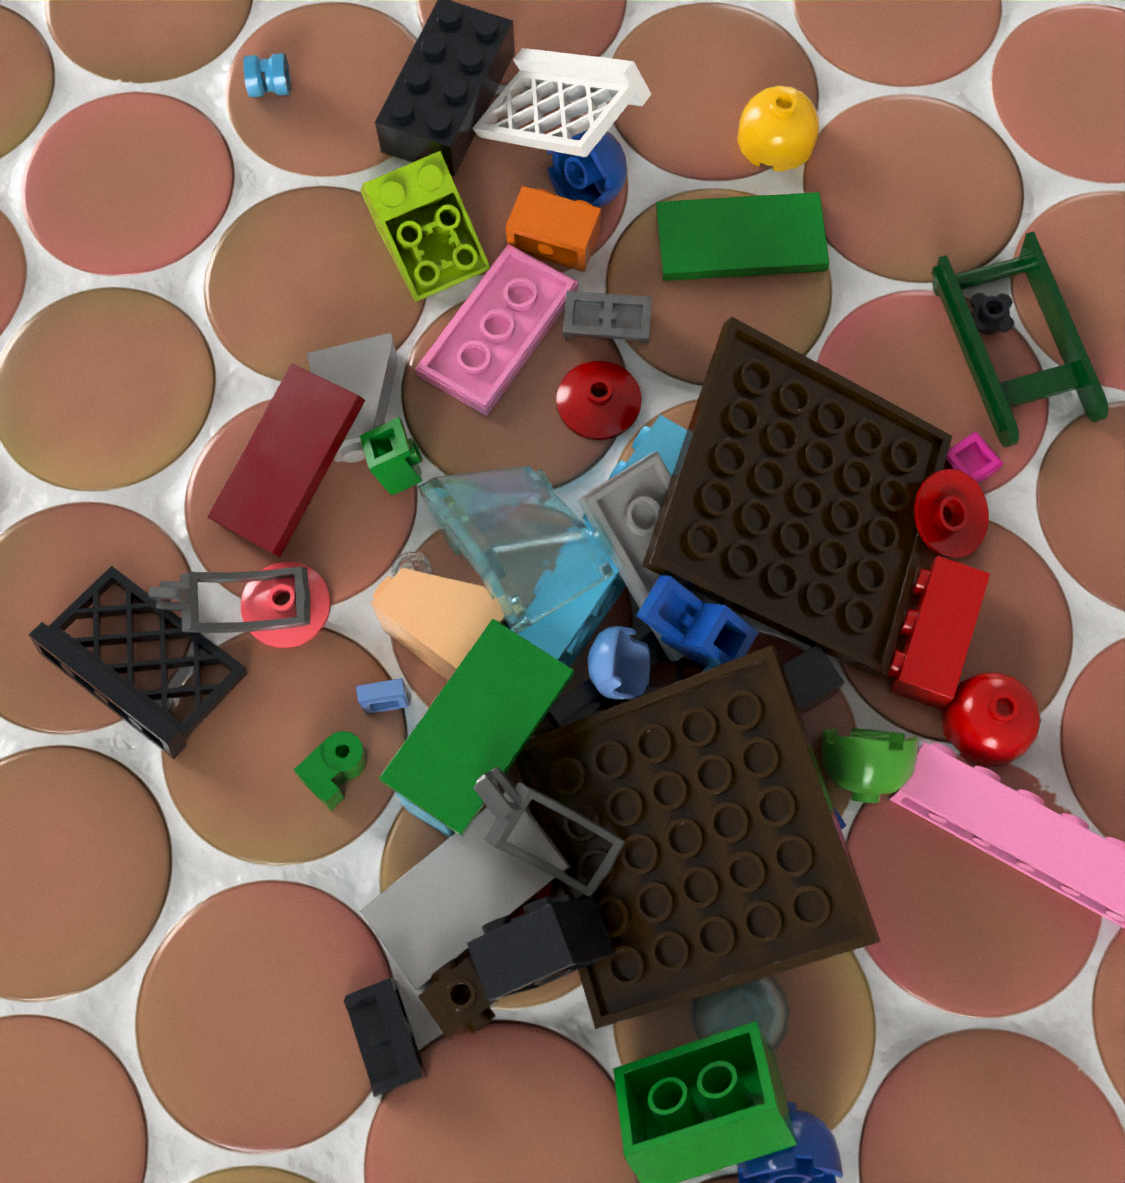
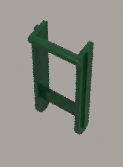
(1001, 396)

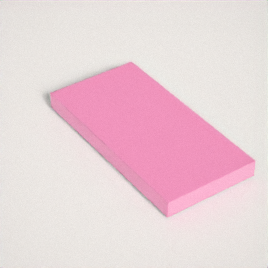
(496, 329)

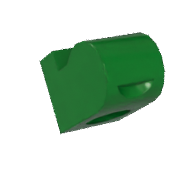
(330, 764)

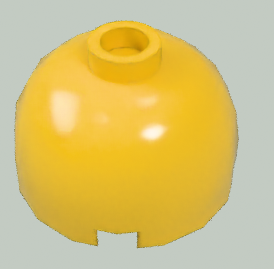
(778, 128)

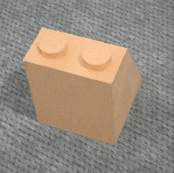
(434, 616)

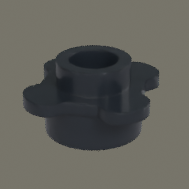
(987, 322)

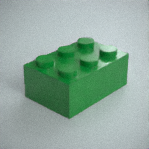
(702, 1106)

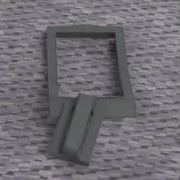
(187, 594)
(508, 815)

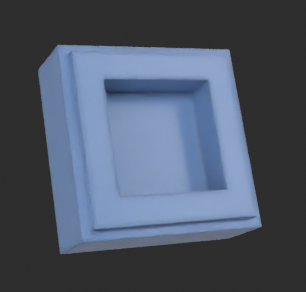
(383, 696)

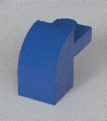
(695, 628)

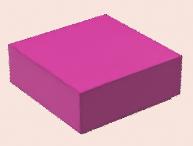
(973, 458)

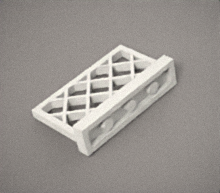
(569, 78)

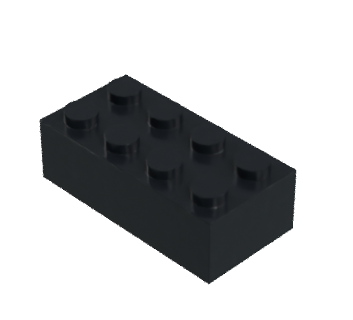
(446, 84)

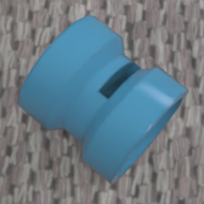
(267, 75)

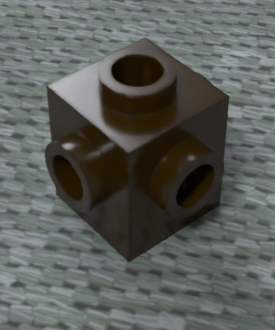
(442, 1003)

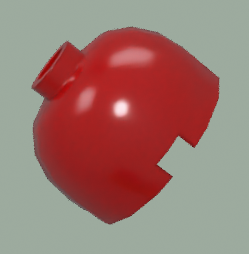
(991, 719)

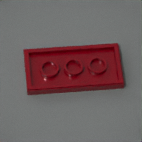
(286, 459)

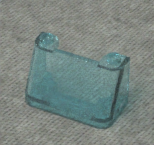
(518, 539)

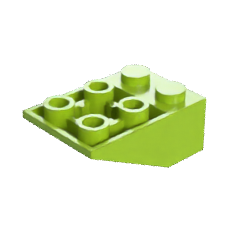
(425, 226)

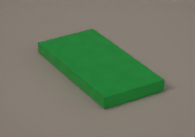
(741, 236)
(476, 725)

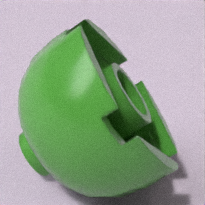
(868, 761)

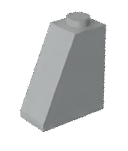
(367, 370)

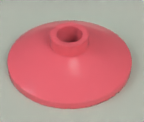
(260, 605)

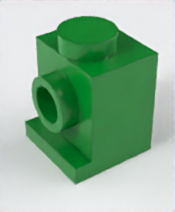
(392, 456)

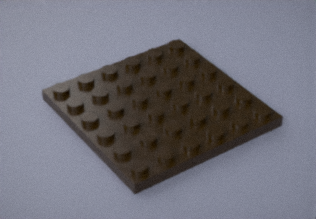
(798, 499)
(725, 832)

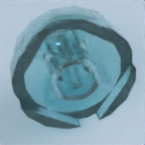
(739, 1005)

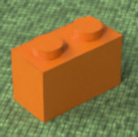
(554, 228)

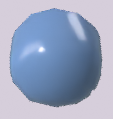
(619, 664)

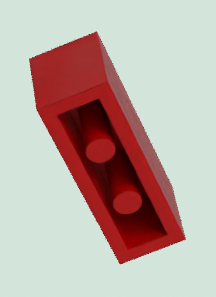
(938, 632)

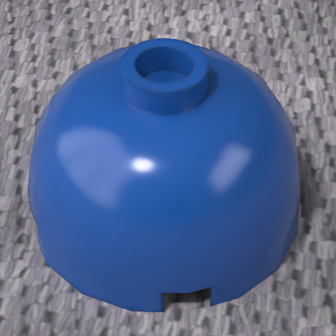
(593, 177)
(810, 1161)

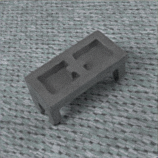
(607, 316)

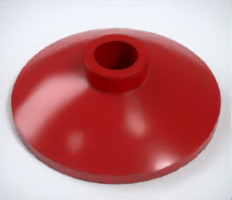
(595, 416)
(951, 513)

